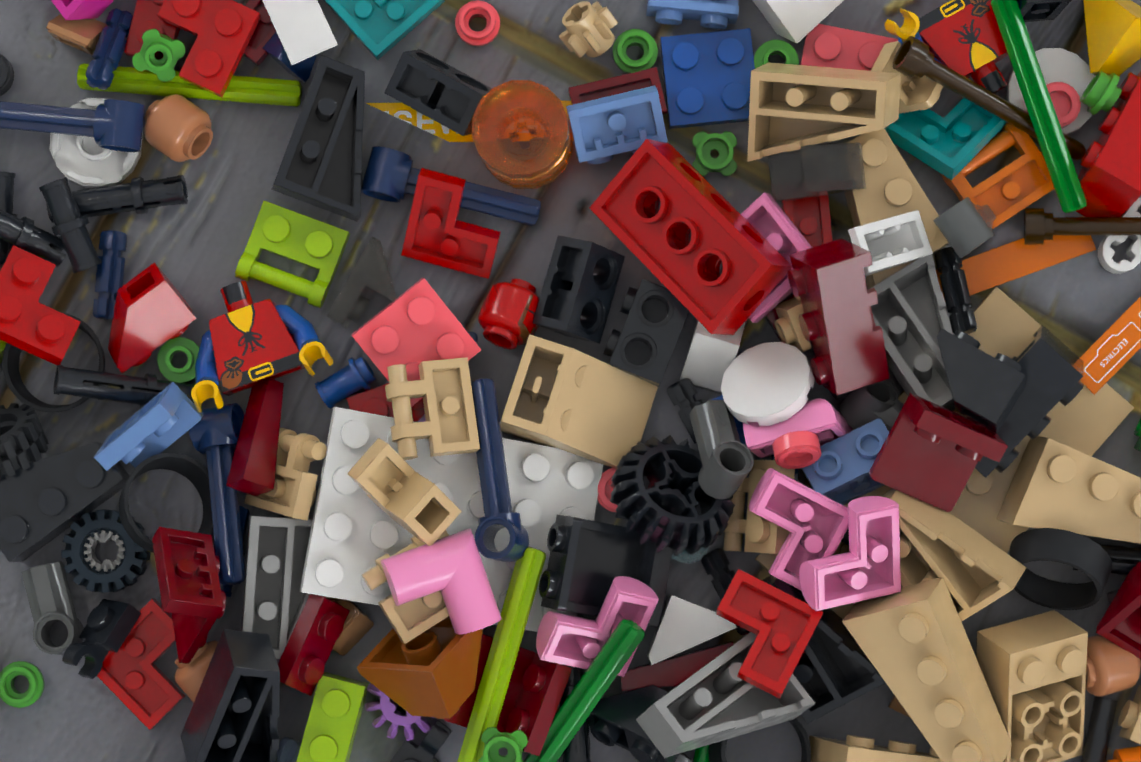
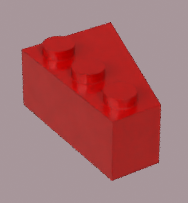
(1113, 163)

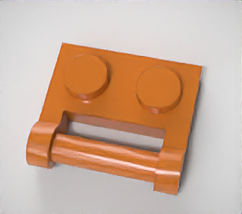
(1012, 186)

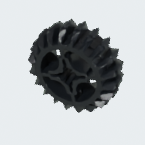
(668, 507)

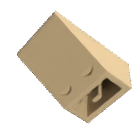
(576, 403)
(1037, 684)

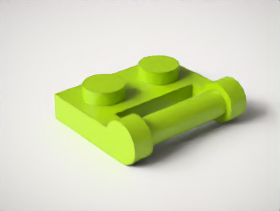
(298, 240)

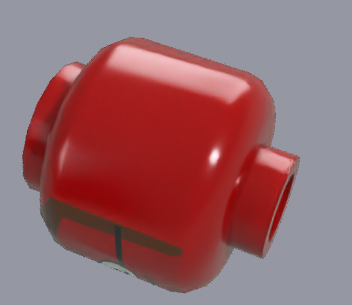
(509, 313)

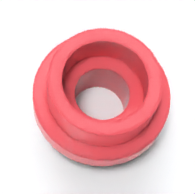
(477, 9)

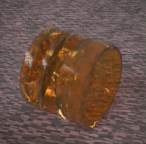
(497, 129)

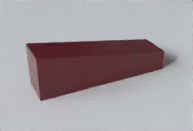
(257, 445)
(671, 670)

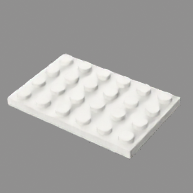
(354, 532)

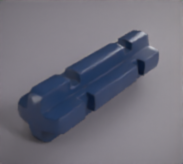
(109, 49)
(109, 272)

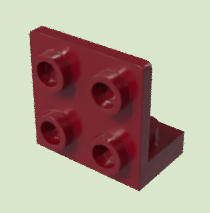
(933, 452)
(188, 586)
(530, 697)

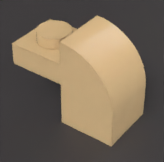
(404, 493)

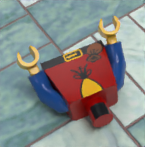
(960, 37)
(252, 345)

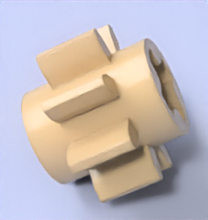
(588, 29)

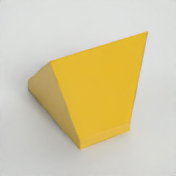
(1112, 35)

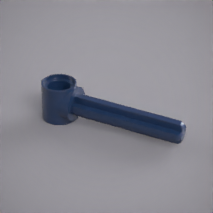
(113, 124)
(391, 176)
(217, 438)
(494, 480)

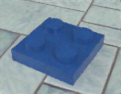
(707, 77)

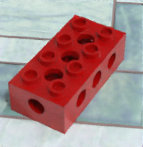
(717, 231)

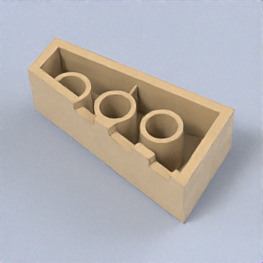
(1073, 493)
(932, 670)

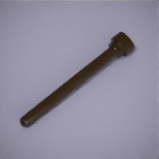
(917, 60)
(1042, 226)

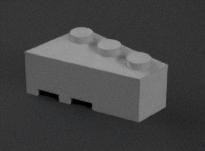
(911, 316)
(274, 577)
(719, 705)

